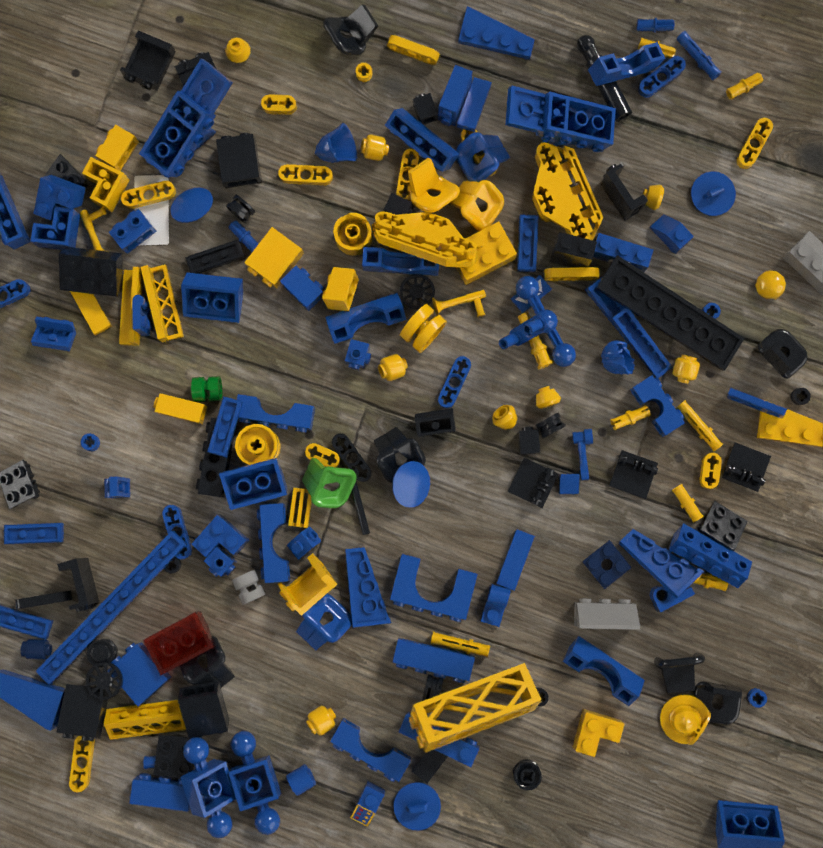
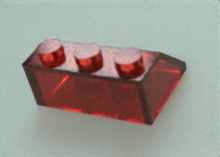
(179, 642)

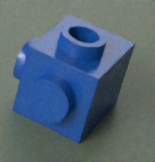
(358, 354)
(220, 562)

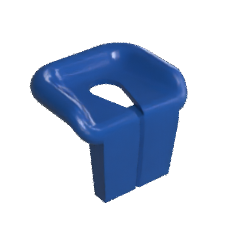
(494, 154)
(314, 632)

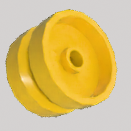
(423, 327)
(250, 437)

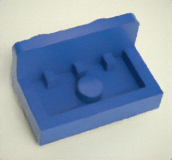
(53, 333)

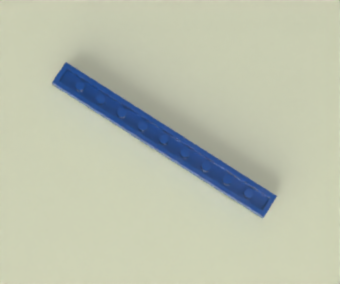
(111, 607)

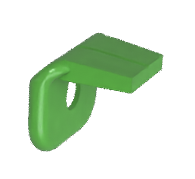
(318, 475)

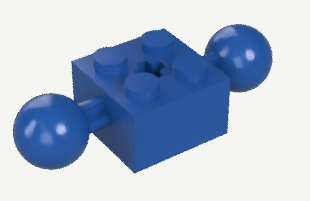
(208, 787)
(248, 794)

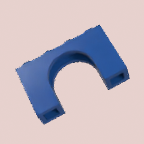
(455, 605)

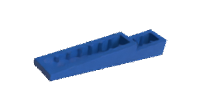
(631, 331)

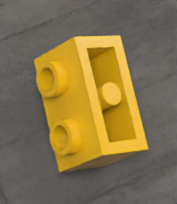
(117, 147)
(340, 289)

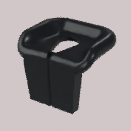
(359, 24)
(771, 351)
(392, 443)
(214, 672)
(679, 672)
(731, 701)

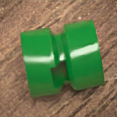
(206, 389)

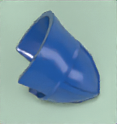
(337, 146)

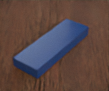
(474, 104)
(527, 243)
(756, 403)
(225, 427)
(34, 533)
(515, 559)
(25, 622)

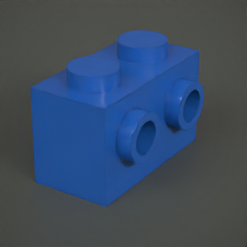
(132, 231)
(302, 287)

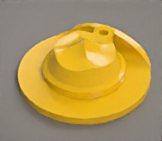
(684, 718)

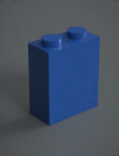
(454, 96)
(139, 673)

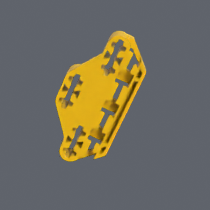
(563, 199)
(425, 237)

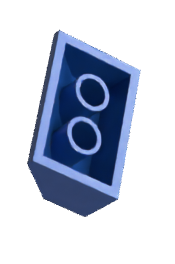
(212, 297)
(253, 483)
(748, 825)

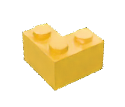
(109, 183)
(592, 728)

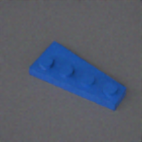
(489, 34)
(666, 568)
(364, 595)

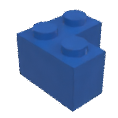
(57, 193)
(61, 233)
(220, 533)

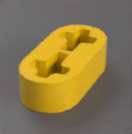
(280, 101)
(324, 451)
(715, 472)

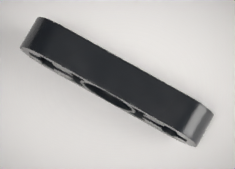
(339, 449)
(43, 599)

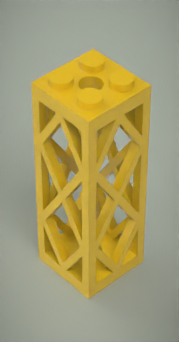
(432, 739)

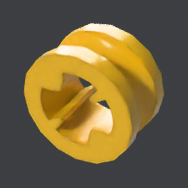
(359, 69)

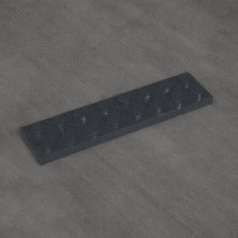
(670, 313)

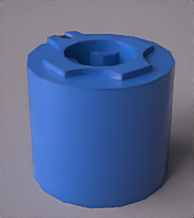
(301, 779)

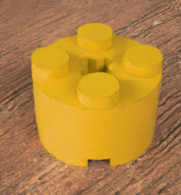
(348, 225)

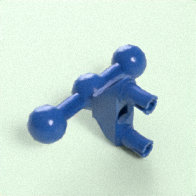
(543, 322)

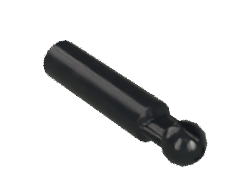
(610, 91)

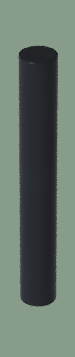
(360, 510)

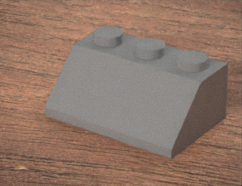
(807, 260)
(606, 614)

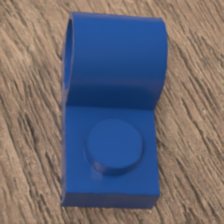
(117, 487)
(669, 600)
(495, 605)

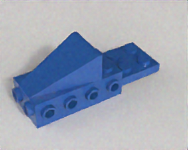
(561, 118)
(186, 121)

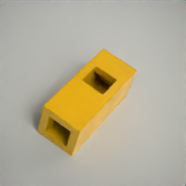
(180, 408)

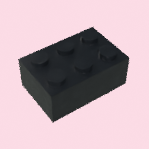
(91, 271)

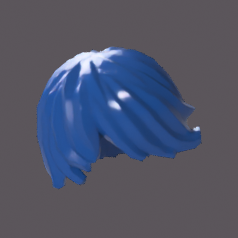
(617, 358)

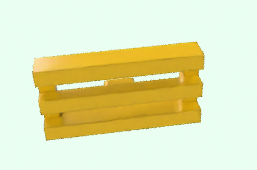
(300, 508)

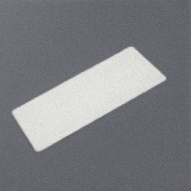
(156, 213)

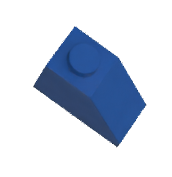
(671, 232)

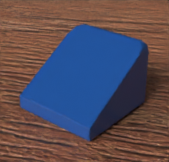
(569, 483)

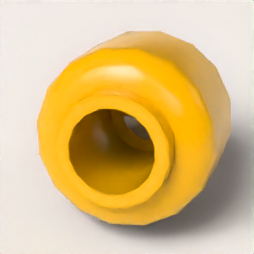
(374, 147)
(392, 367)
(686, 368)
(321, 720)

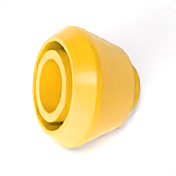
(237, 50)
(654, 196)
(547, 397)
(505, 417)

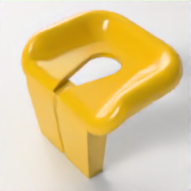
(424, 178)
(466, 202)

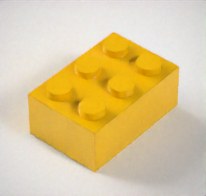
(492, 253)

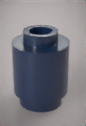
(36, 649)

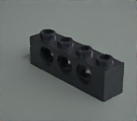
(206, 466)

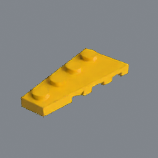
(791, 429)

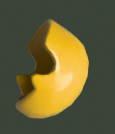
(770, 285)

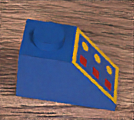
(368, 803)

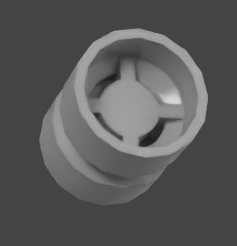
(244, 581)

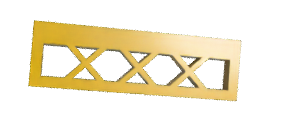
(132, 286)
(155, 306)
(143, 716)

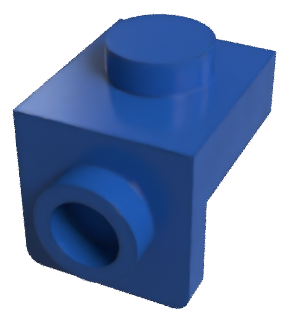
(304, 542)

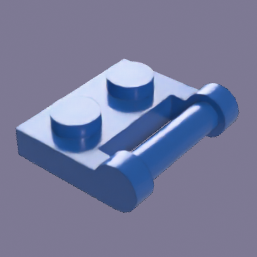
(141, 316)

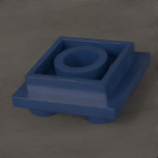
(618, 564)

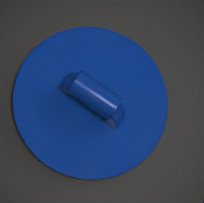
(713, 193)
(191, 205)
(411, 484)
(417, 806)

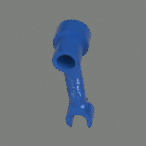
(582, 439)

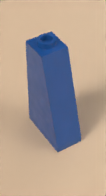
(32, 698)

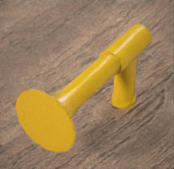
(87, 221)
(475, 296)

